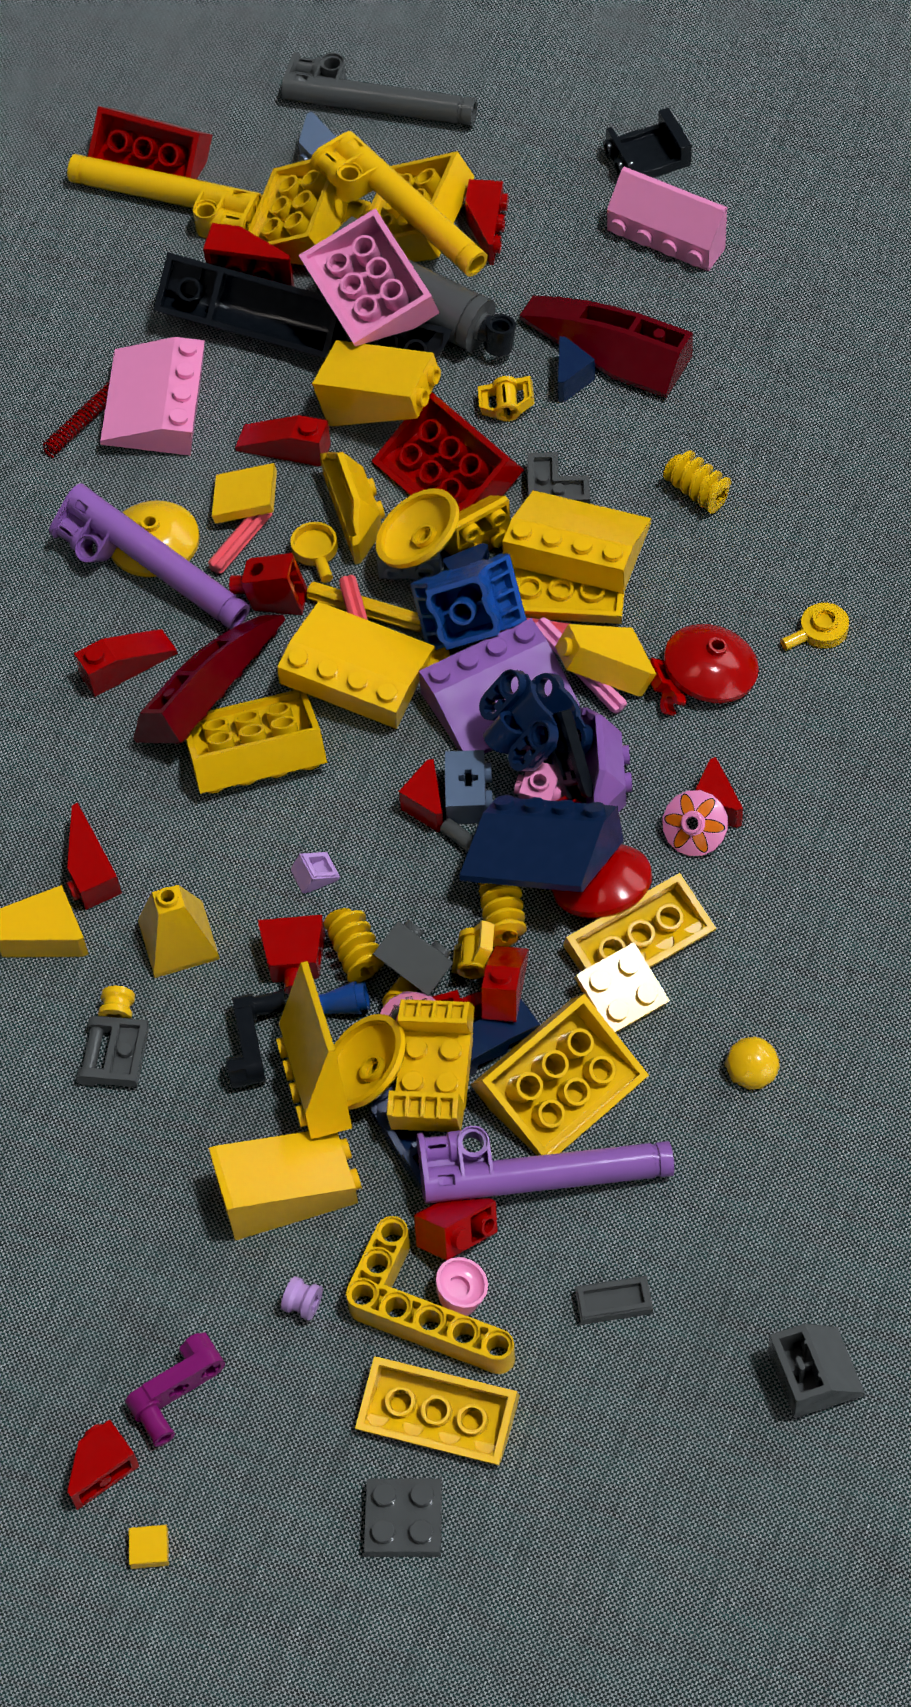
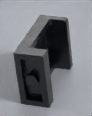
(651, 149)

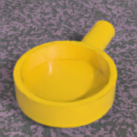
(315, 546)
(821, 626)

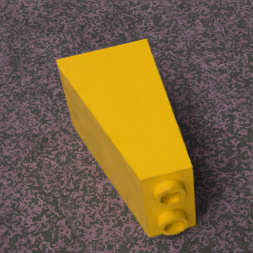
(374, 383)
(283, 1180)

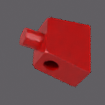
(272, 584)
(291, 942)

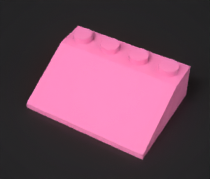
(369, 281)
(154, 396)

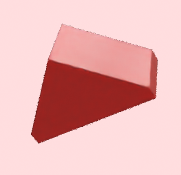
(716, 783)
(421, 796)

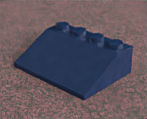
(542, 843)

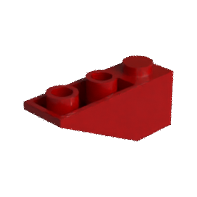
(484, 210)

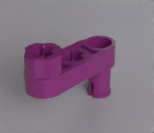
(199, 1365)

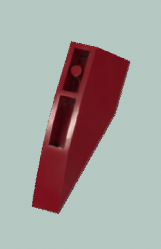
(621, 341)
(203, 681)

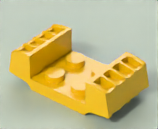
(435, 1066)

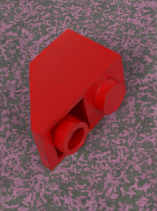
(455, 1226)

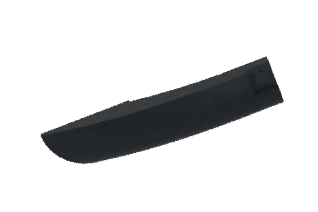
(268, 309)

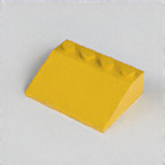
(443, 183)
(297, 209)
(575, 541)
(354, 664)
(255, 741)
(311, 1060)
(560, 1078)

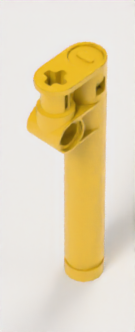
(359, 170)
(209, 200)

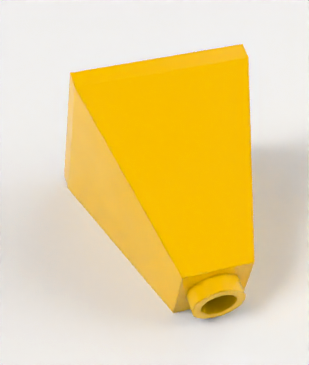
(176, 931)

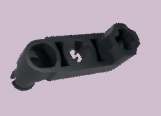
(249, 1068)

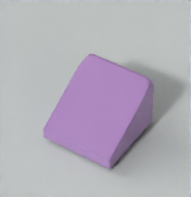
(314, 871)

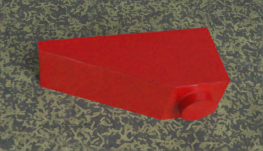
(287, 438)
(121, 658)
(88, 866)
(504, 983)

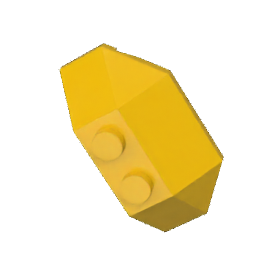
(353, 502)

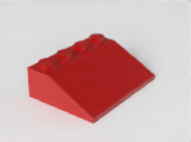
(448, 455)

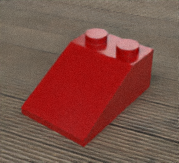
(246, 253)

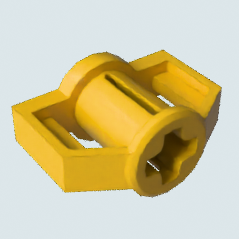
(505, 390)
(473, 950)

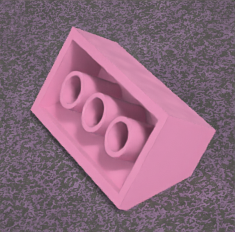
(667, 219)

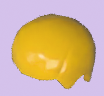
(752, 1063)

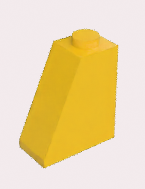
(606, 656)
(41, 927)

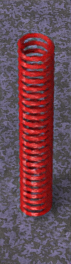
(81, 412)

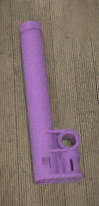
(90, 519)
(456, 1174)

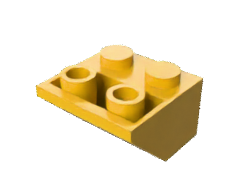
(481, 523)

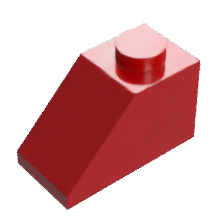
(99, 1463)

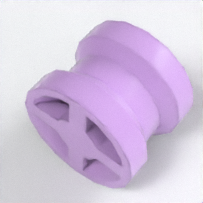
(301, 1298)

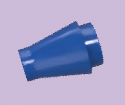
(348, 999)

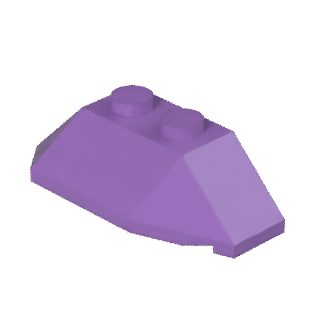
(607, 761)

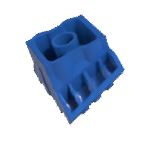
(468, 602)

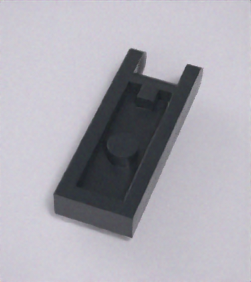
(569, 758)

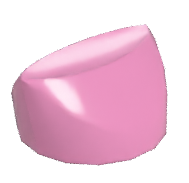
(461, 1285)

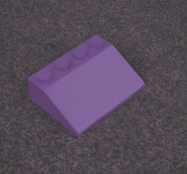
(459, 681)

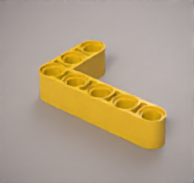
(419, 1311)

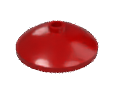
(710, 663)
(614, 888)

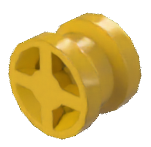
(116, 1002)

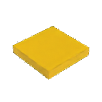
(244, 493)

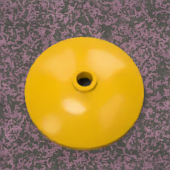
(166, 522)
(417, 528)
(369, 1058)

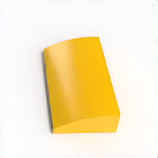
(658, 924)
(437, 1410)

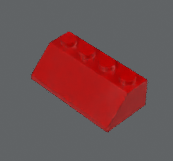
(148, 143)

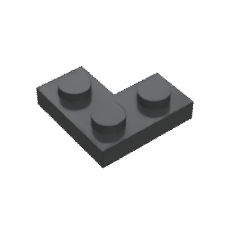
(545, 478)

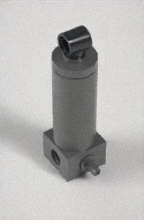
(465, 312)

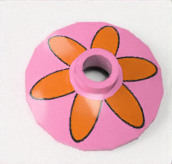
(711, 823)

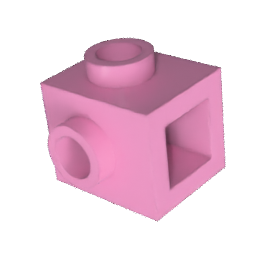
(539, 783)

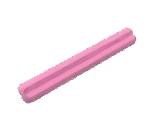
(604, 692)

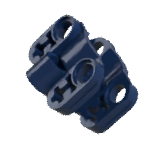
(524, 714)

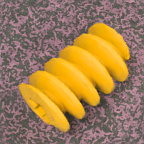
(698, 480)
(504, 909)
(353, 943)

